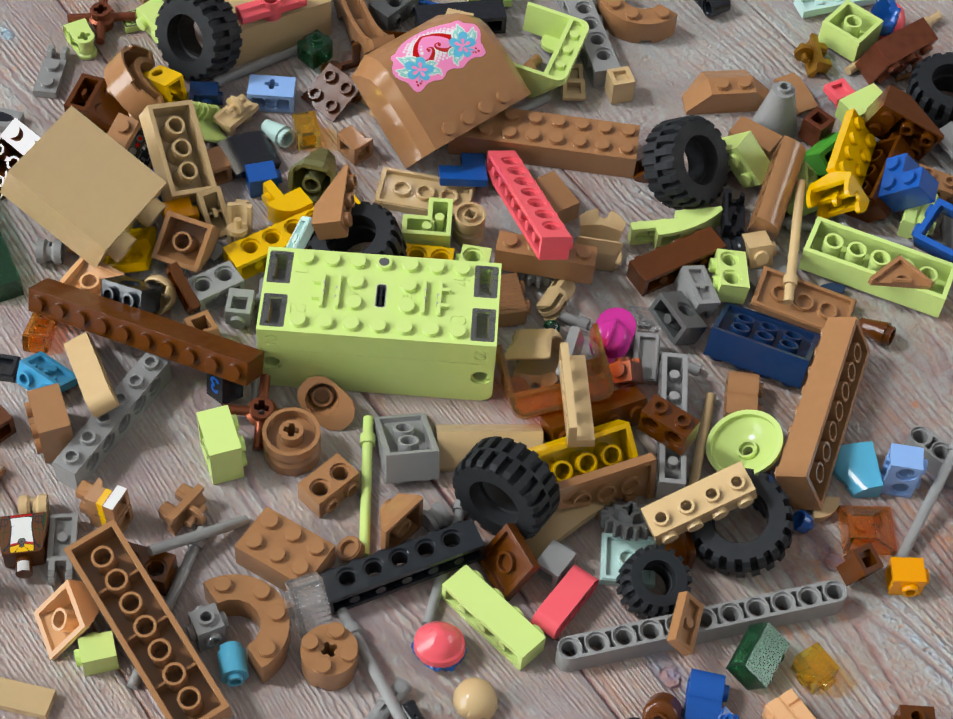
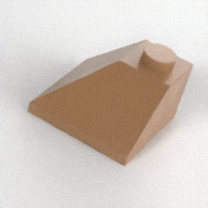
(400, 519)

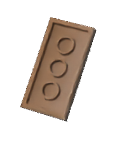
(810, 304)

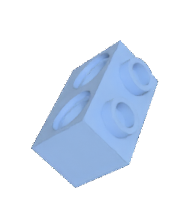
(903, 470)

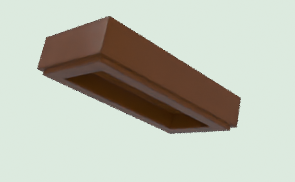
(182, 288)

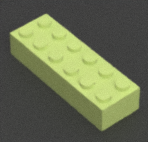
(855, 256)

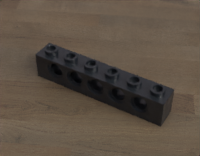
(417, 568)

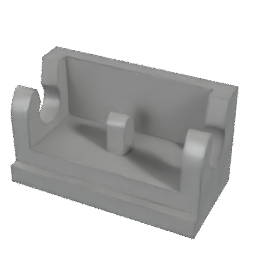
(698, 289)

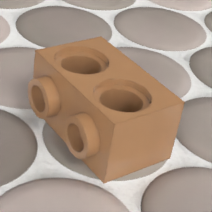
(325, 481)

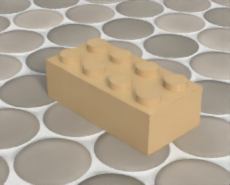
(177, 149)

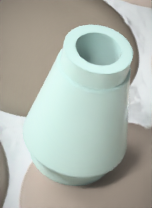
(278, 133)

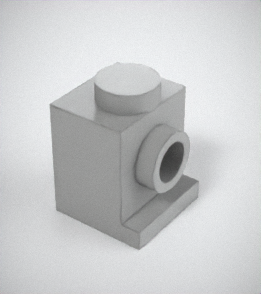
(239, 312)

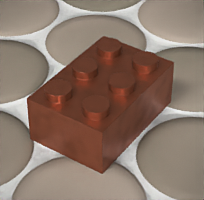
(896, 52)

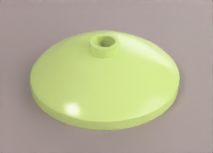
(745, 433)

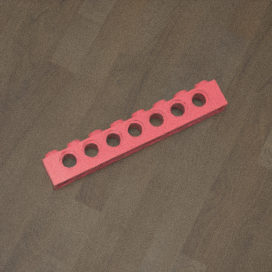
(528, 206)

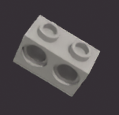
(214, 284)

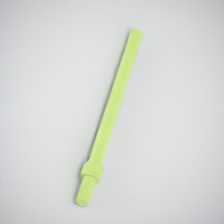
(367, 442)

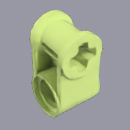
(81, 39)

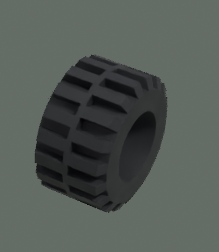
(665, 565)

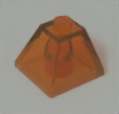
(866, 525)

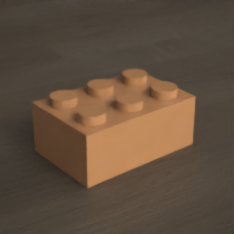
(282, 549)

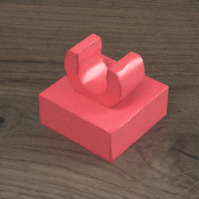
(837, 90)

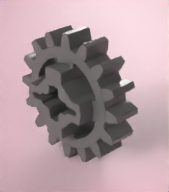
(624, 521)

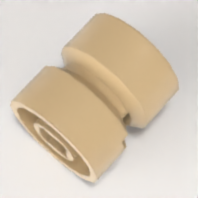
(469, 224)

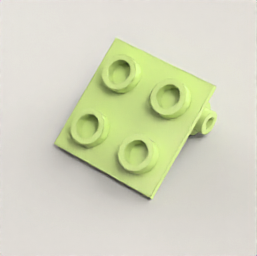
(209, 129)

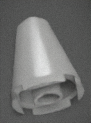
(779, 110)

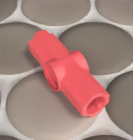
(266, 9)

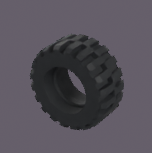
(179, 42)
(926, 82)
(666, 166)
(369, 224)
(505, 485)
(760, 552)

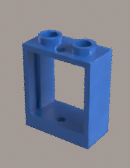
(927, 244)

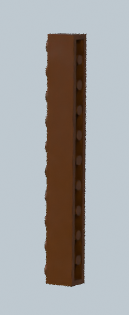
(146, 331)

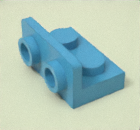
(42, 370)

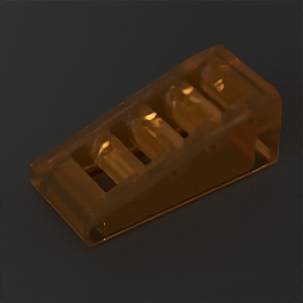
(39, 334)

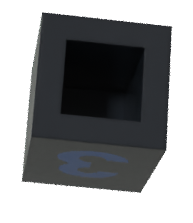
(223, 390)

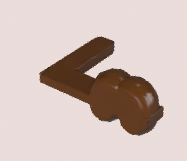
(348, 64)

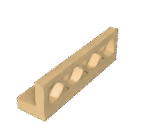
(575, 398)

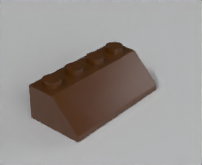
(871, 186)

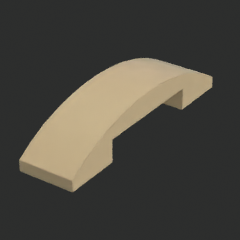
(562, 524)

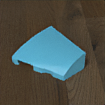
(859, 470)

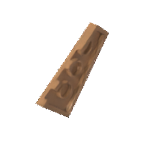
(616, 481)

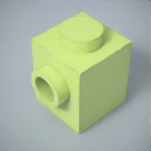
(97, 653)

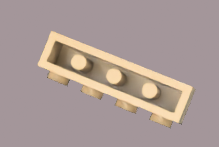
(699, 503)

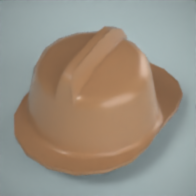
(326, 402)

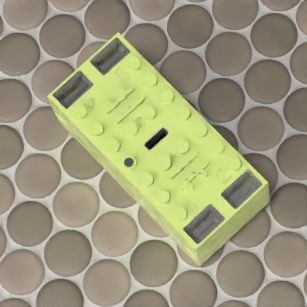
(380, 322)

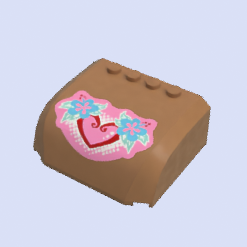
(437, 83)

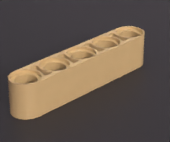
(91, 375)

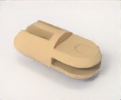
(555, 299)

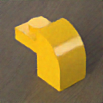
(284, 206)

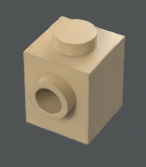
(759, 249)

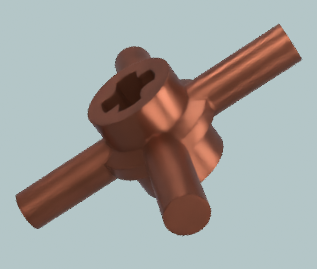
(102, 18)
(251, 411)

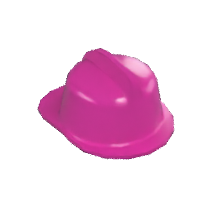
(617, 332)

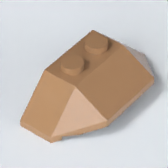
(724, 93)

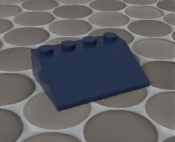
(761, 345)

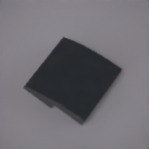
(248, 149)

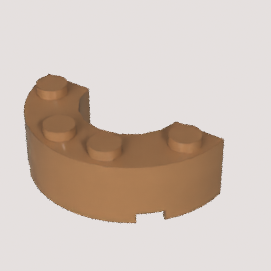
(637, 23)
(127, 82)
(265, 607)

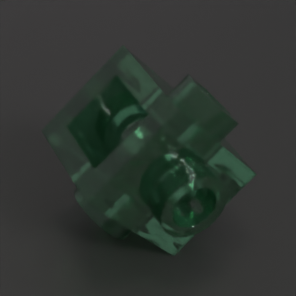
(315, 49)

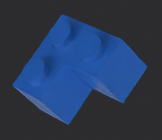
(906, 184)

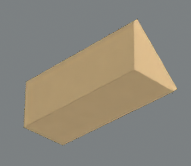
(458, 439)

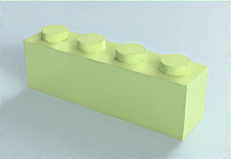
(493, 617)

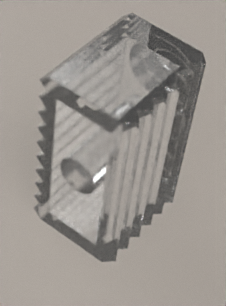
(308, 603)

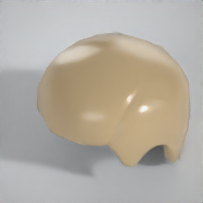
(168, 292)
(475, 699)

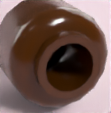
(662, 706)

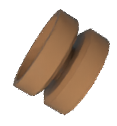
(291, 441)

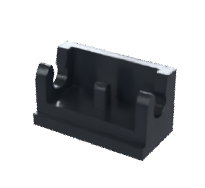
(732, 215)

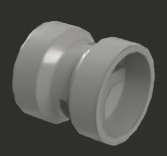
(50, 251)

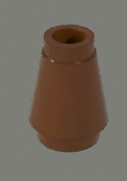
(878, 331)

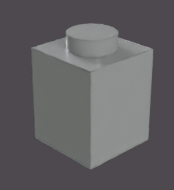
(555, 563)

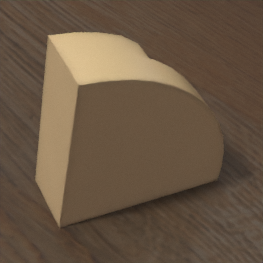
(829, 508)

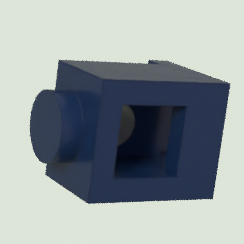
(206, 93)

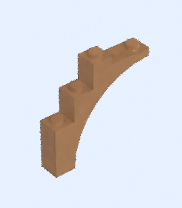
(361, 25)

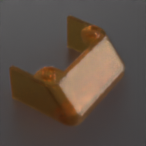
(548, 399)

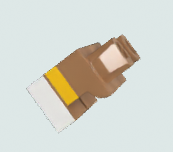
(105, 505)

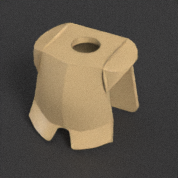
(605, 235)
(537, 355)

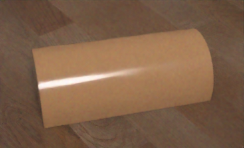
(777, 187)

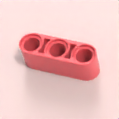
(565, 601)

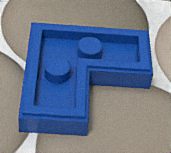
(470, 173)

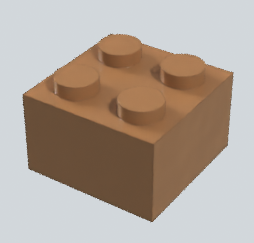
(48, 421)

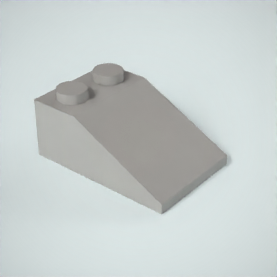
(407, 448)

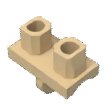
(236, 111)
(239, 220)

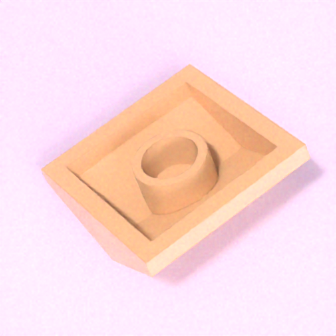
(87, 277)

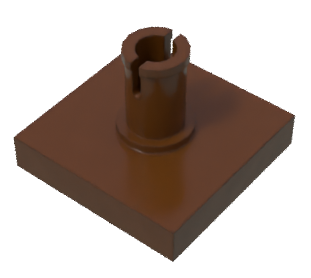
(509, 561)

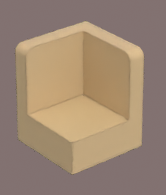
(619, 85)

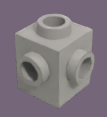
(207, 626)

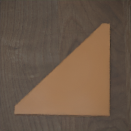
(901, 274)

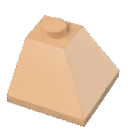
(65, 616)

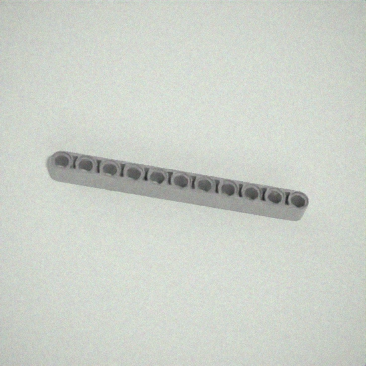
(712, 617)

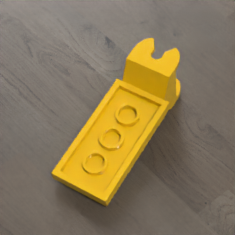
(847, 167)

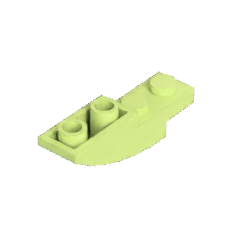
(667, 230)

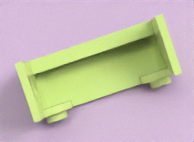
(562, 37)

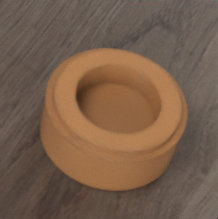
(349, 549)

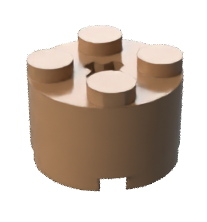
(329, 656)

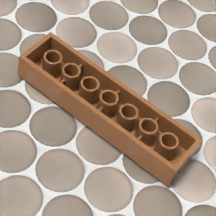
(556, 141)
(823, 413)
(146, 626)

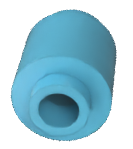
(232, 663)

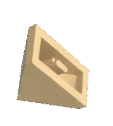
(213, 208)

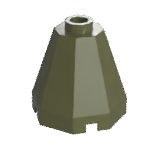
(313, 173)

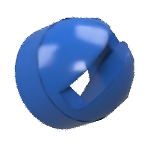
(803, 521)

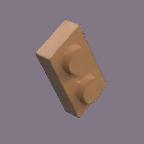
(685, 623)

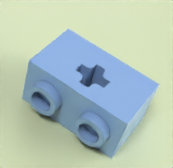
(273, 93)

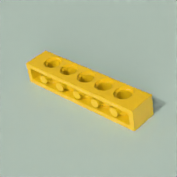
(251, 252)

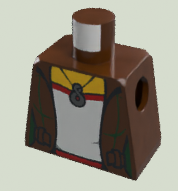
(24, 541)

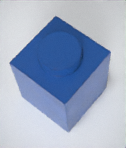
(259, 173)

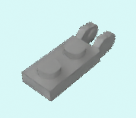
(51, 73)
(62, 533)

